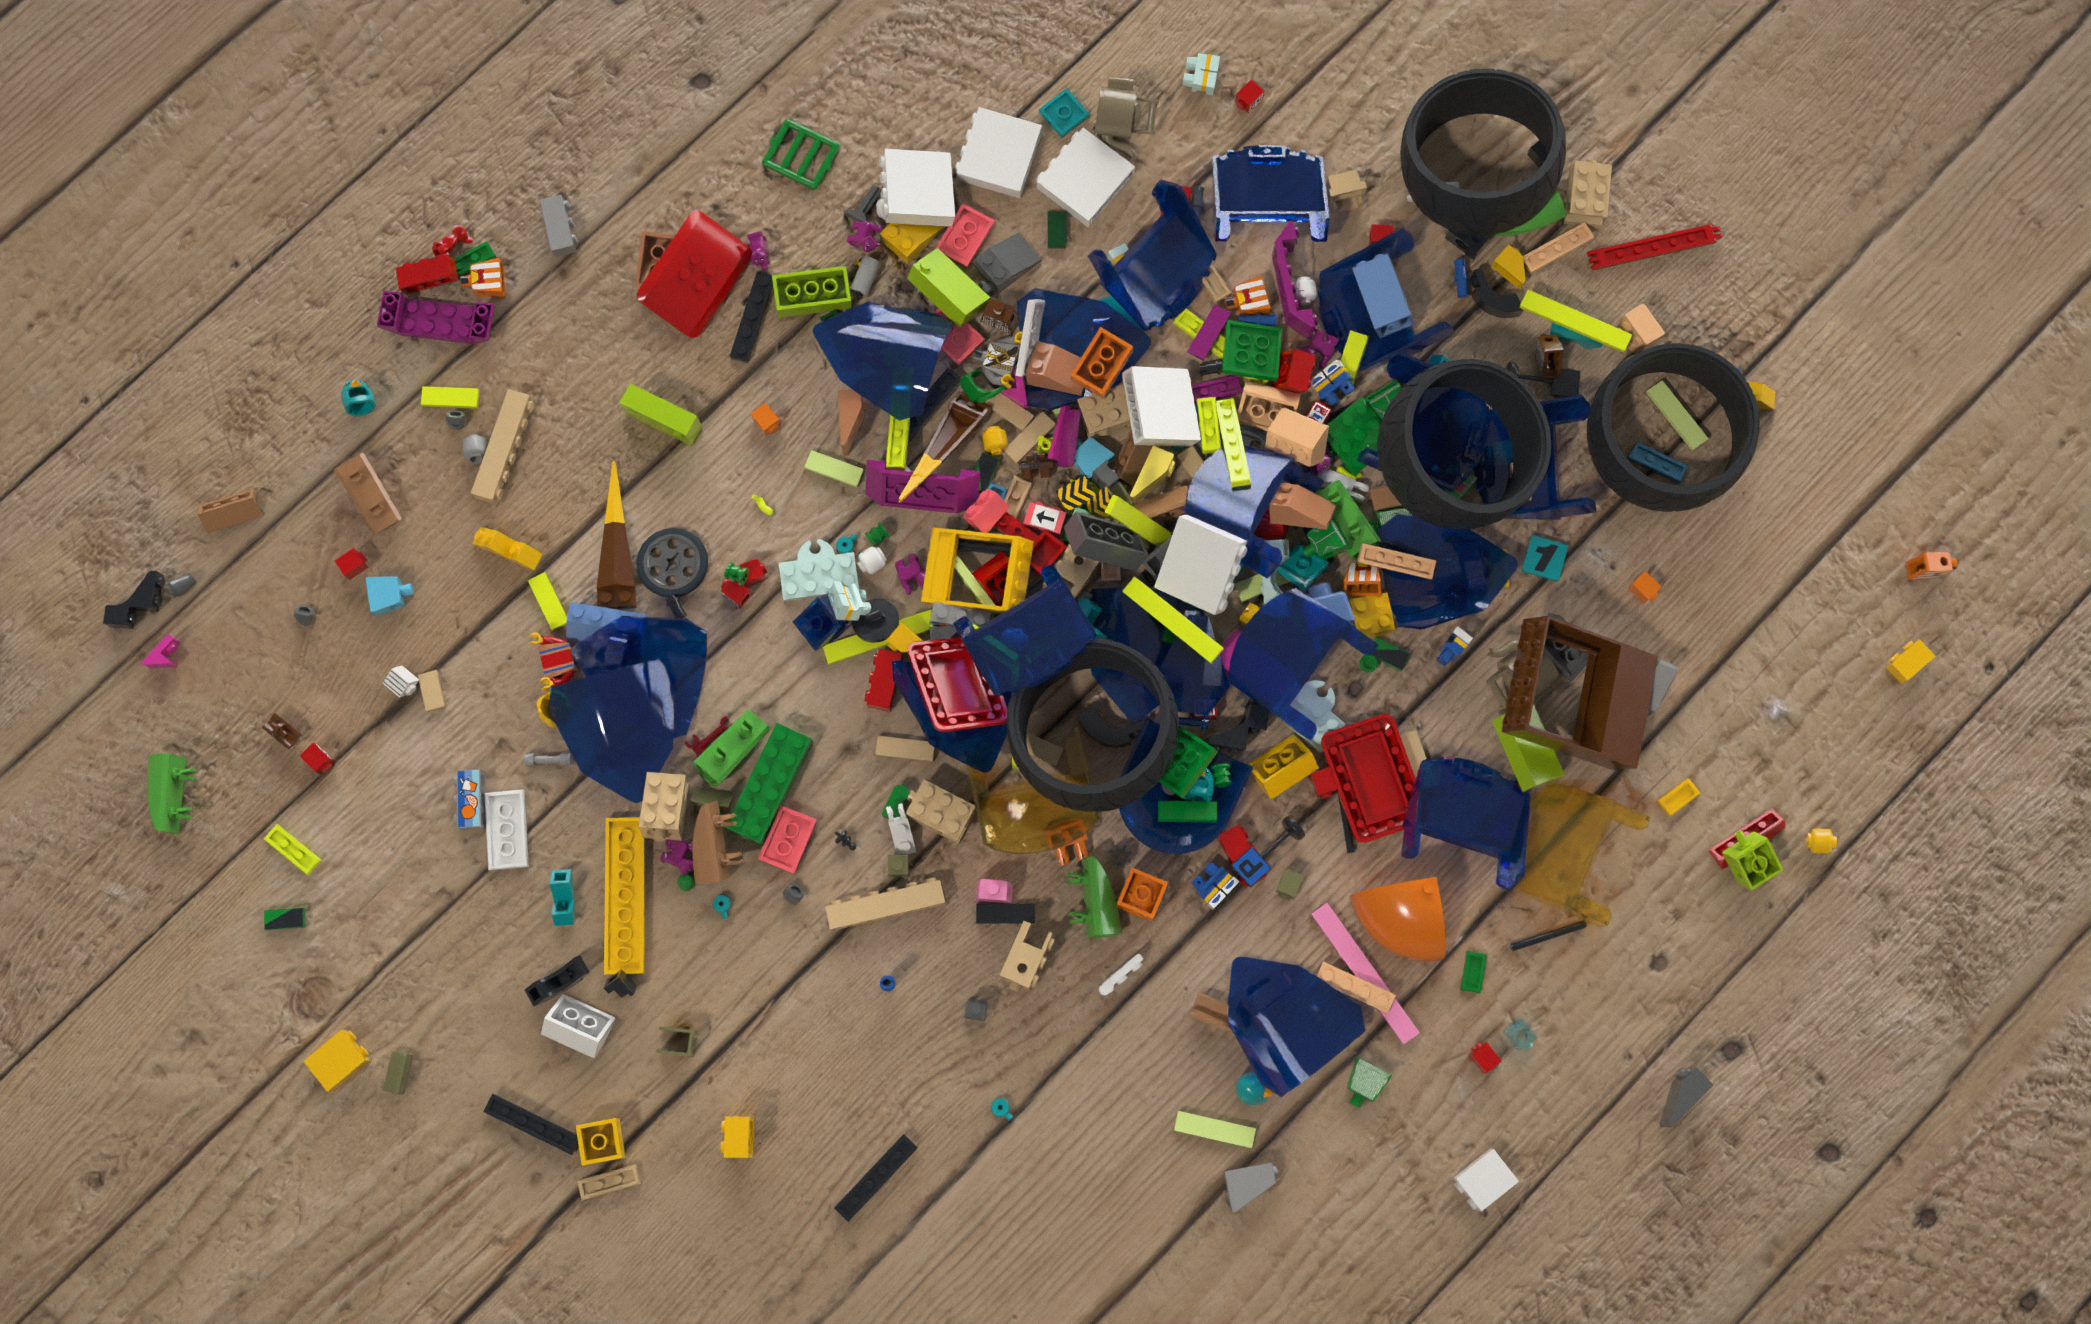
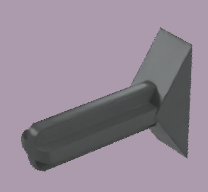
(860, 213)

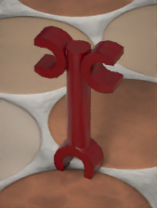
(699, 747)

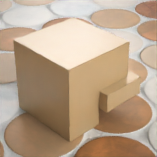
(1345, 191)

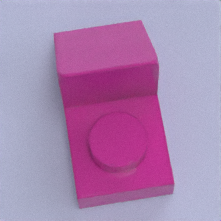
(1017, 394)
(158, 656)

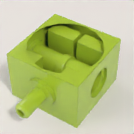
(1752, 860)

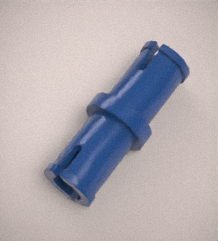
(1461, 278)
(1267, 320)
(887, 988)

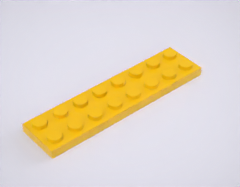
(624, 897)

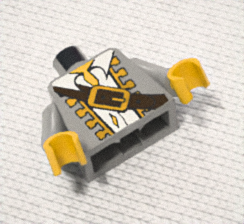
(1000, 359)

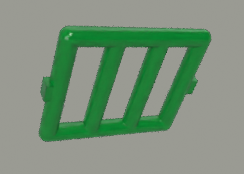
(798, 177)

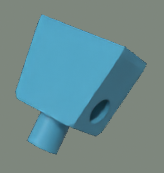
(1090, 456)
(386, 594)

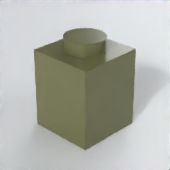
(898, 865)
(1289, 884)

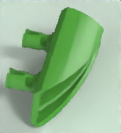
(1549, 214)
(1350, 518)
(730, 748)
(165, 791)
(1100, 903)

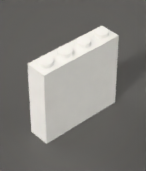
(998, 152)
(1085, 177)
(917, 187)
(1161, 406)
(1201, 564)

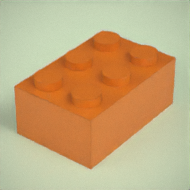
(1101, 363)

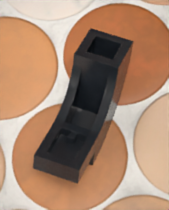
(1491, 302)
(557, 982)

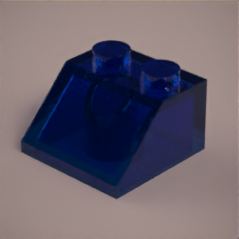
(820, 624)

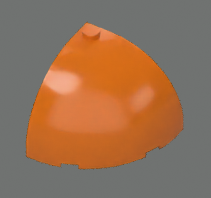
(1405, 918)

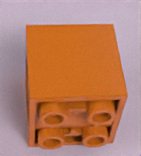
(1141, 894)

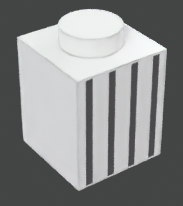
(401, 681)

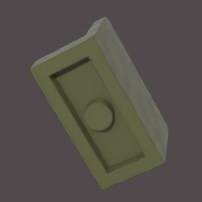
(704, 796)
(398, 1072)

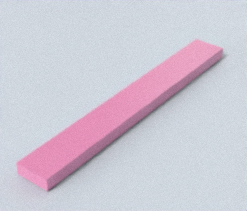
(1361, 967)

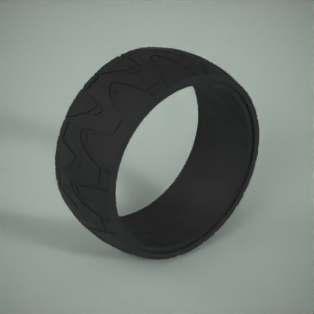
(1483, 93)
(1716, 376)
(1516, 408)
(1128, 788)

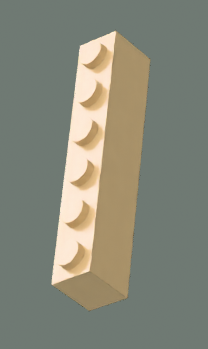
(502, 446)
(885, 905)

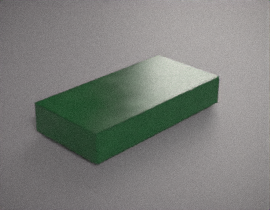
(1056, 229)

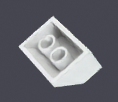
(577, 1025)

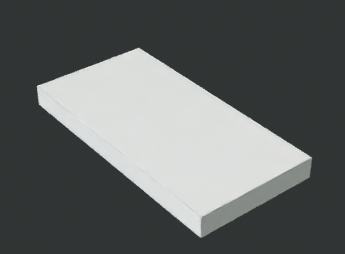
(1030, 334)
(506, 830)

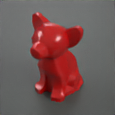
(449, 242)

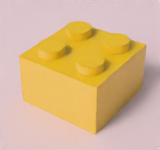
(1373, 615)
(737, 1137)
(600, 1141)

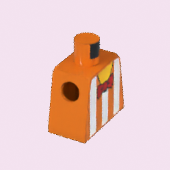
(486, 279)
(1249, 298)
(1930, 565)
(1362, 580)

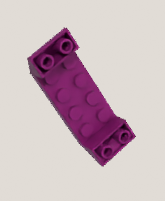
(435, 319)
(1302, 320)
(935, 493)

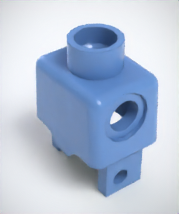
(1335, 602)

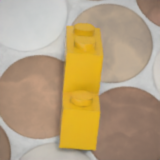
(506, 547)

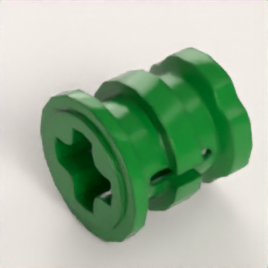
(877, 534)
(736, 573)
(1221, 775)

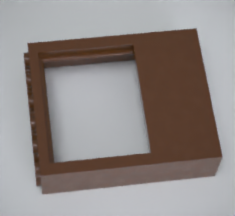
(1611, 701)

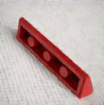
(1766, 825)

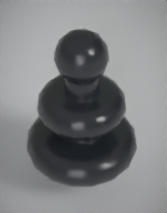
(845, 841)

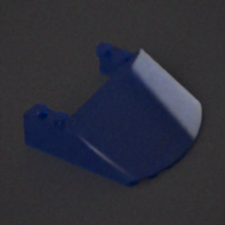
(1269, 186)
(1164, 266)
(1344, 308)
(1446, 427)
(1495, 462)
(1242, 507)
(1030, 638)
(1282, 651)
(1471, 809)

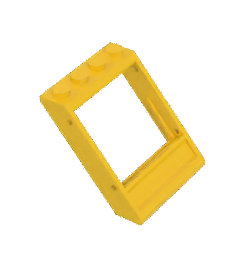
(942, 563)

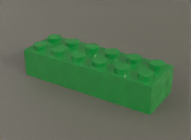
(770, 783)

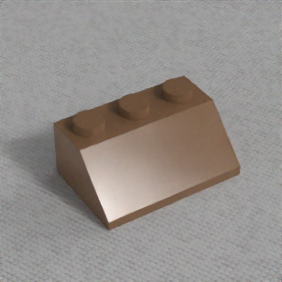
(1164, 505)

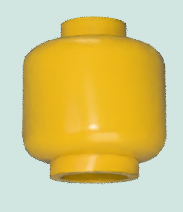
(995, 440)
(1821, 841)

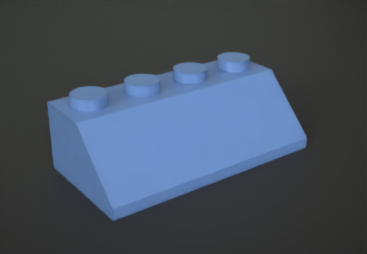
(587, 619)

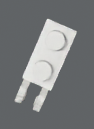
(1331, 476)
(901, 832)
(1120, 974)

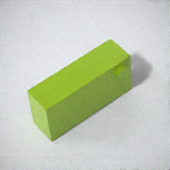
(948, 287)
(811, 291)
(661, 414)
(1531, 762)

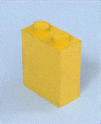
(337, 1060)

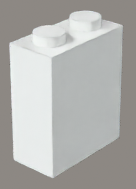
(1485, 1180)

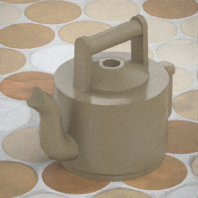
(1120, 113)
(1547, 674)

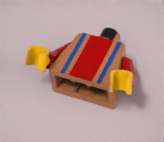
(556, 660)

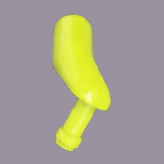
(1343, 471)
(763, 507)

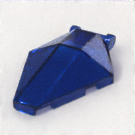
(1193, 679)

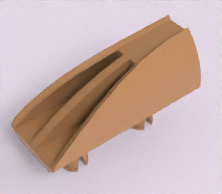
(368, 493)
(709, 849)

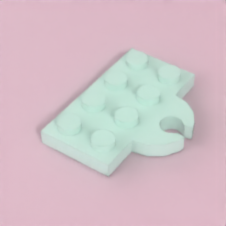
(814, 573)
(1318, 710)

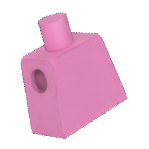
(994, 891)

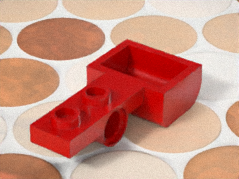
(1046, 547)

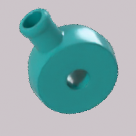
(846, 540)
(722, 909)
(1005, 1110)

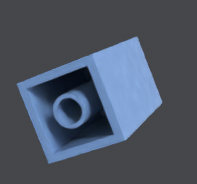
(1383, 295)

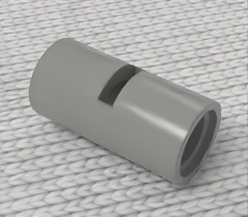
(865, 277)

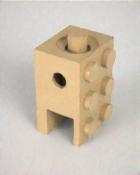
(1588, 193)
(1106, 415)
(1075, 571)
(664, 806)
(940, 811)
(1025, 961)

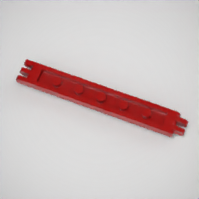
(1654, 246)

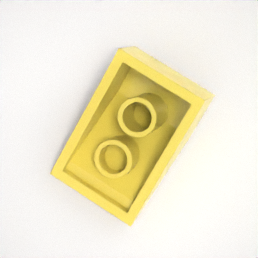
(1153, 474)

